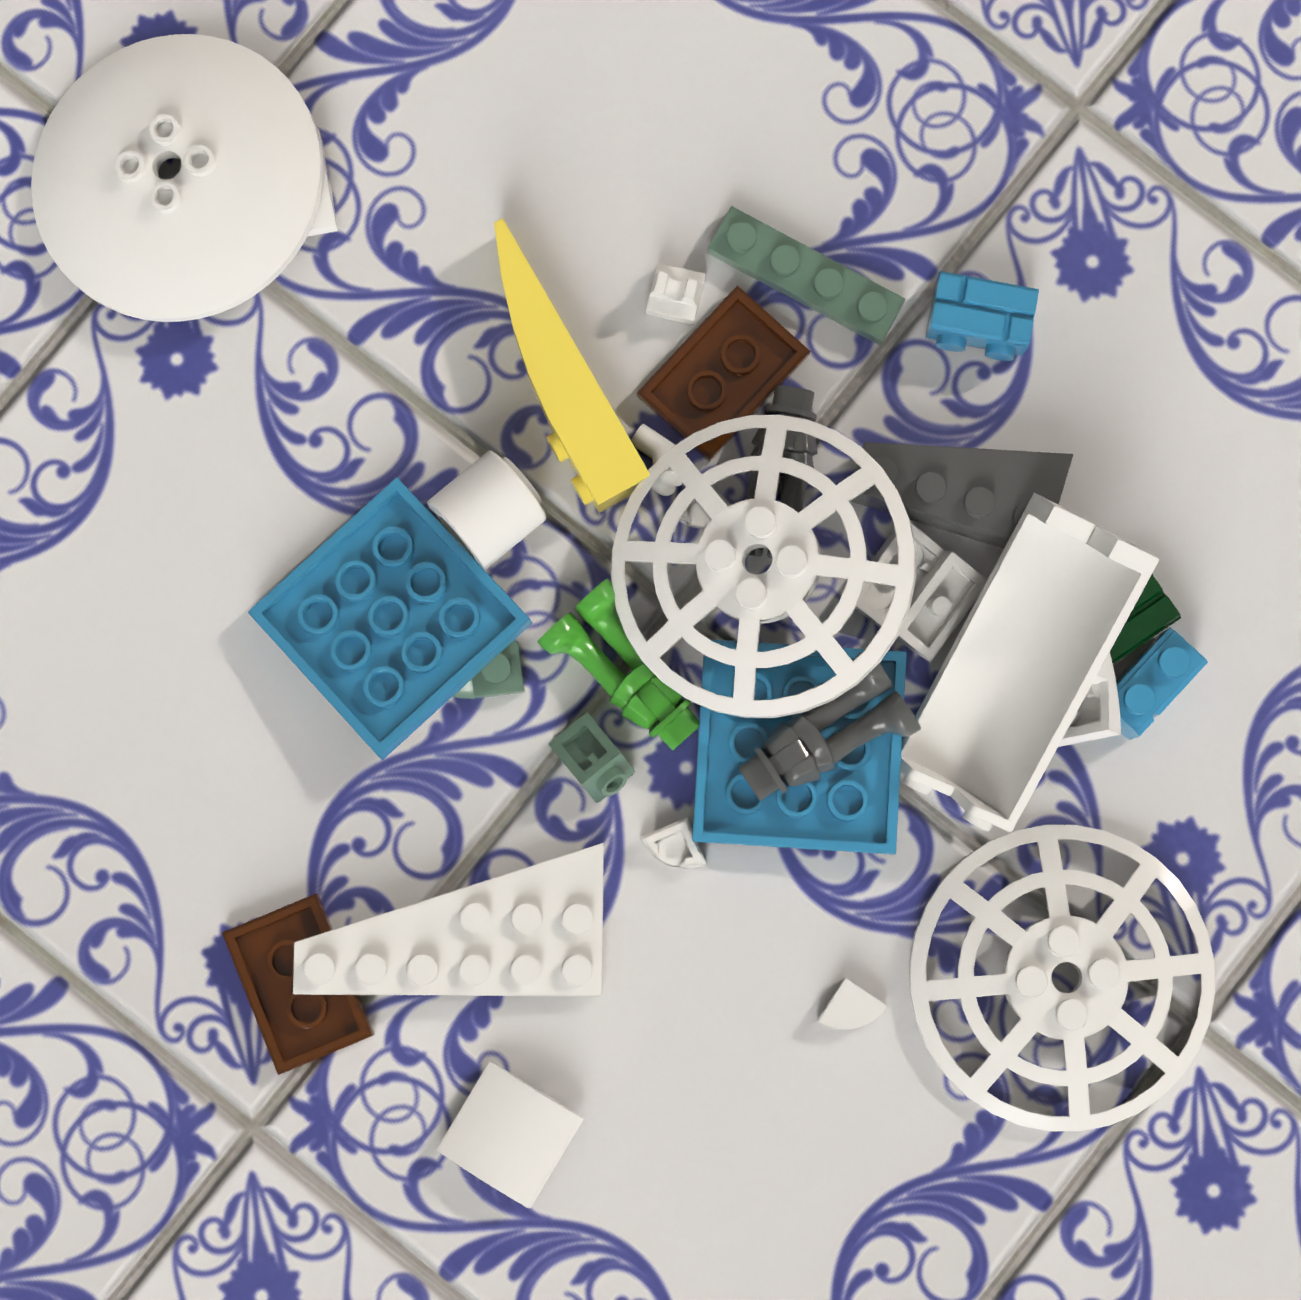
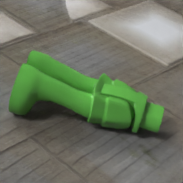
(639, 693)

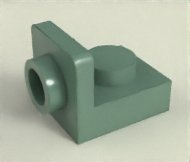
(592, 758)

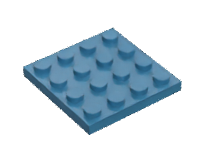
(390, 618)
(841, 811)

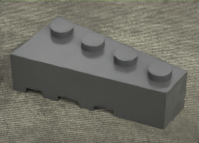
(966, 488)

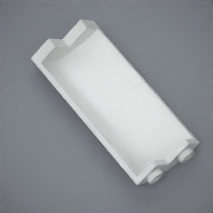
(1024, 663)

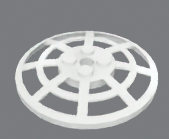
(787, 582)
(1029, 983)

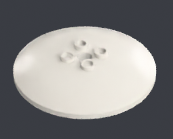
(215, 227)

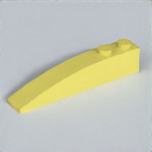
(567, 391)

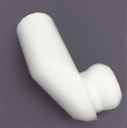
(655, 447)

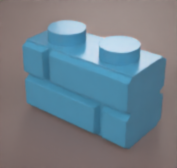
(981, 315)
(1155, 680)

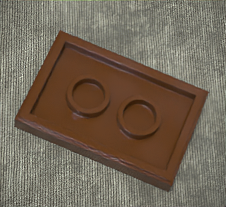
(723, 370)
(292, 1025)

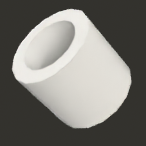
(488, 508)

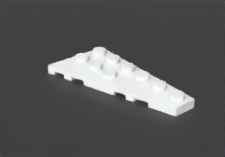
(499, 937)

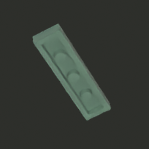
(806, 275)

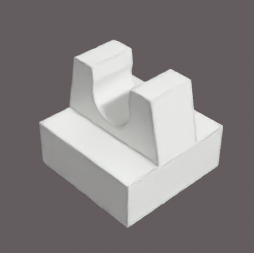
(675, 293)

